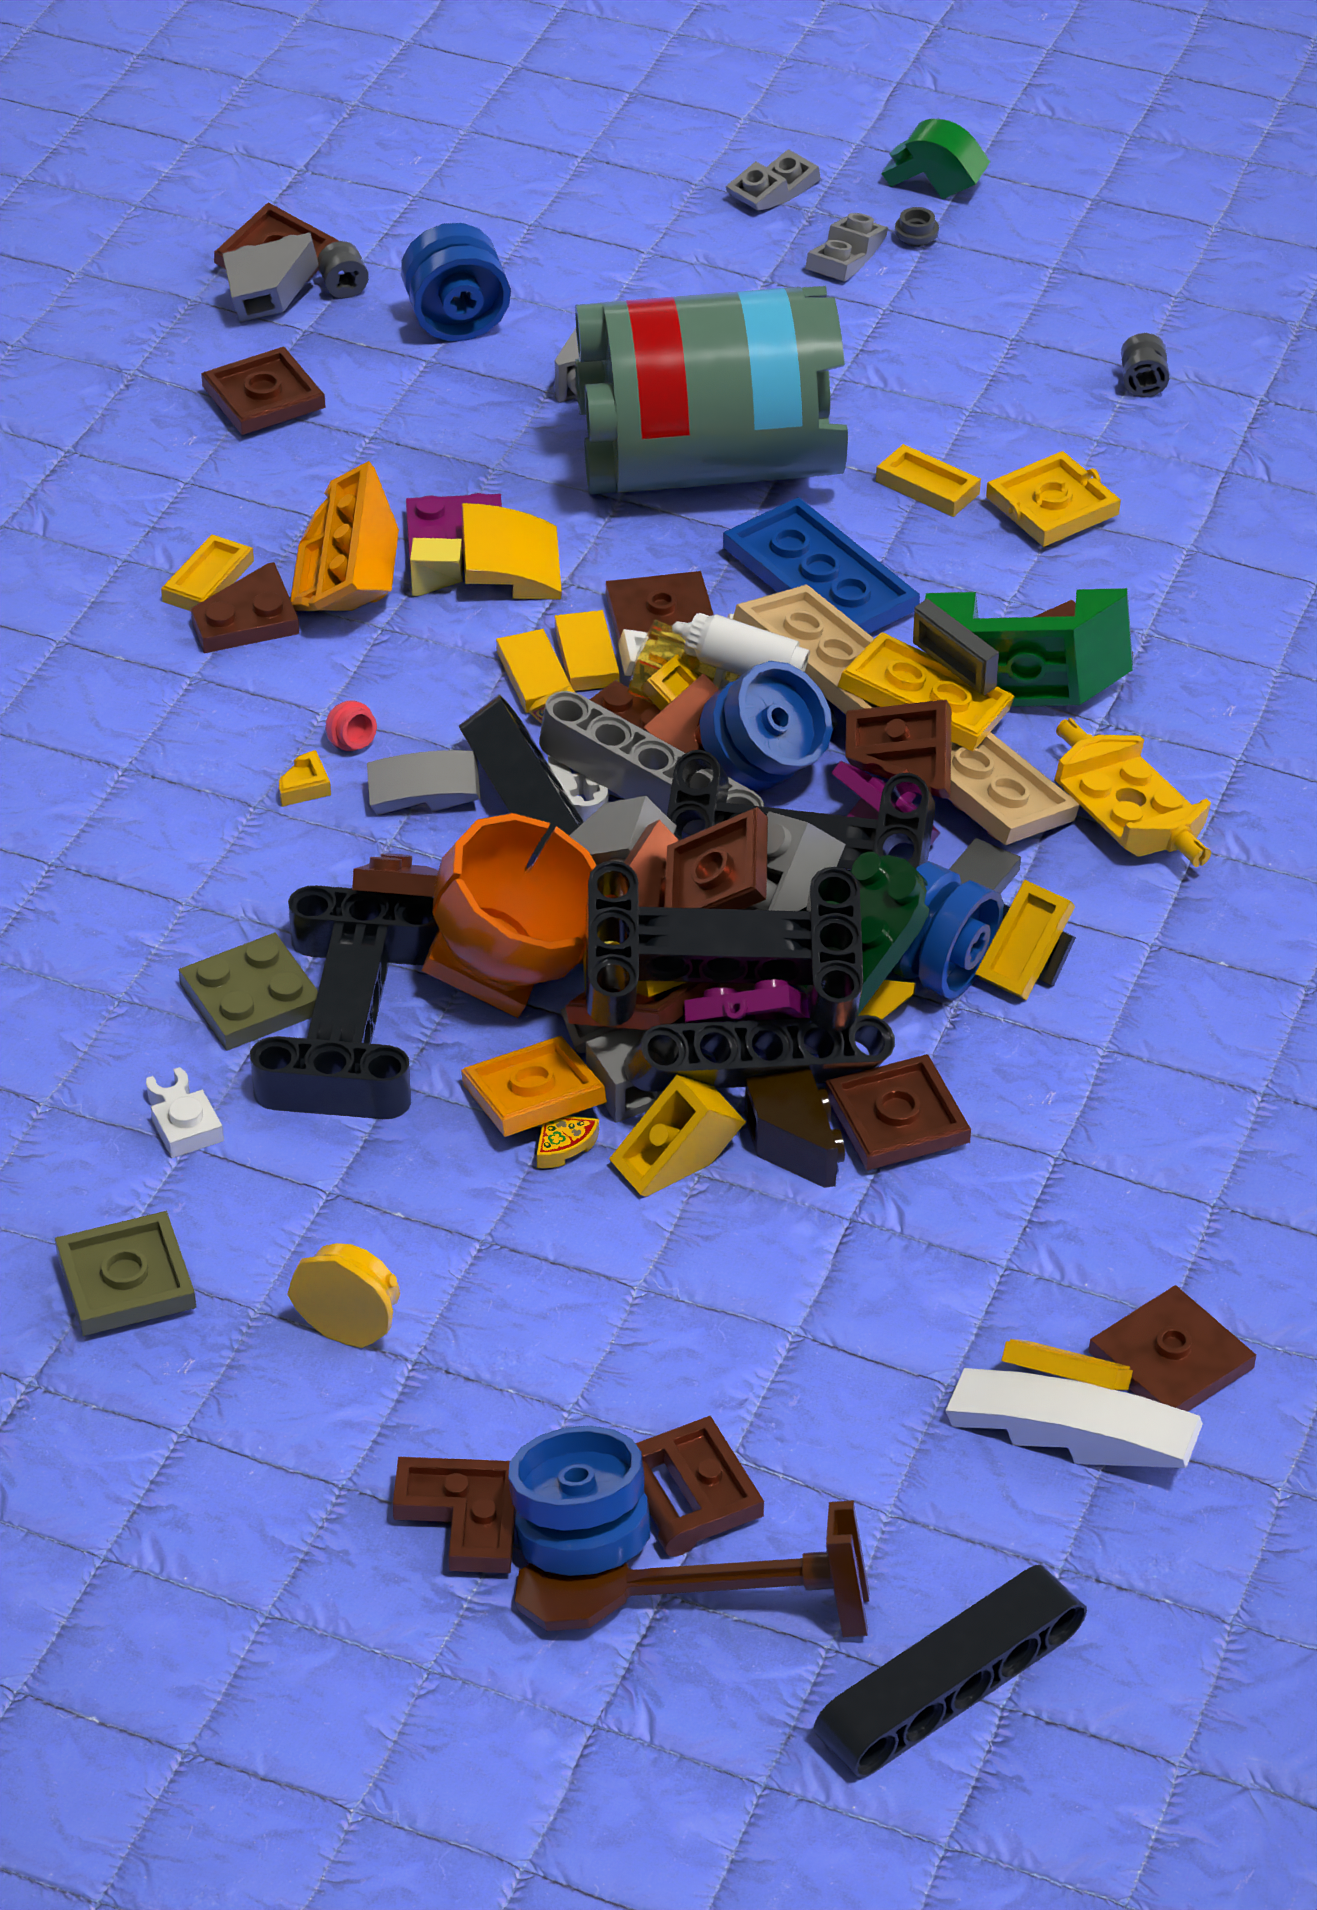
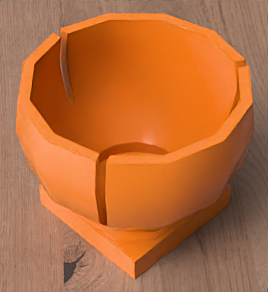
(508, 921)

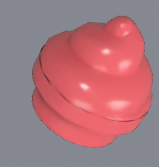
(350, 726)

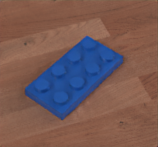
(801, 548)

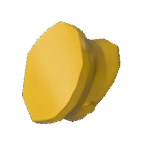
(345, 1294)

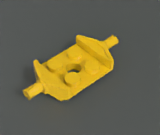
(1129, 795)

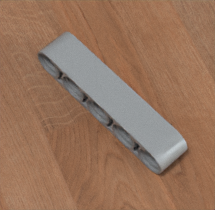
(620, 754)

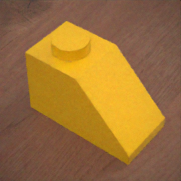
(677, 1136)

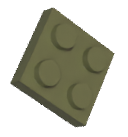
(249, 991)
(125, 1273)

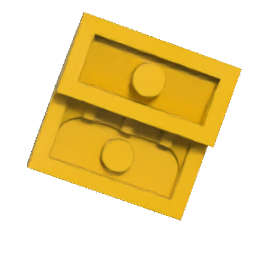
(511, 549)

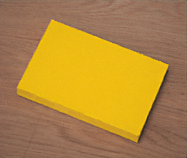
(900, 674)

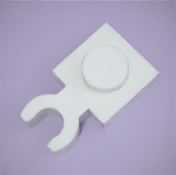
(181, 1117)

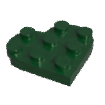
(890, 916)

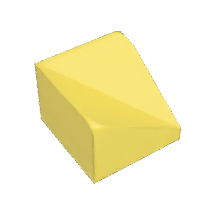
(435, 564)

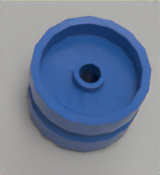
(455, 282)
(766, 725)
(954, 934)
(579, 1500)

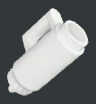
(736, 645)

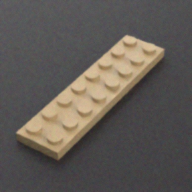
(986, 784)

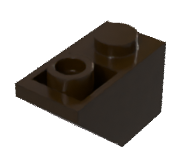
(792, 1125)

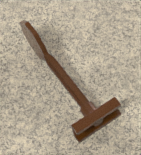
(583, 1600)

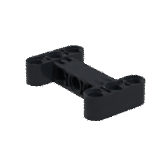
(857, 833)
(723, 946)
(337, 1064)

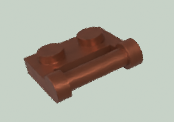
(707, 1477)

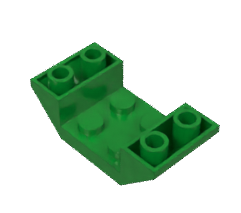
(1054, 657)

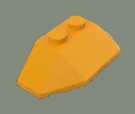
(347, 546)

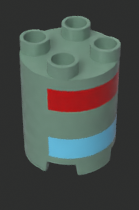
(709, 389)

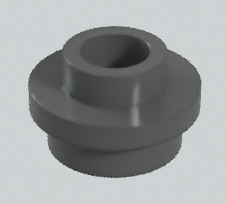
(917, 226)

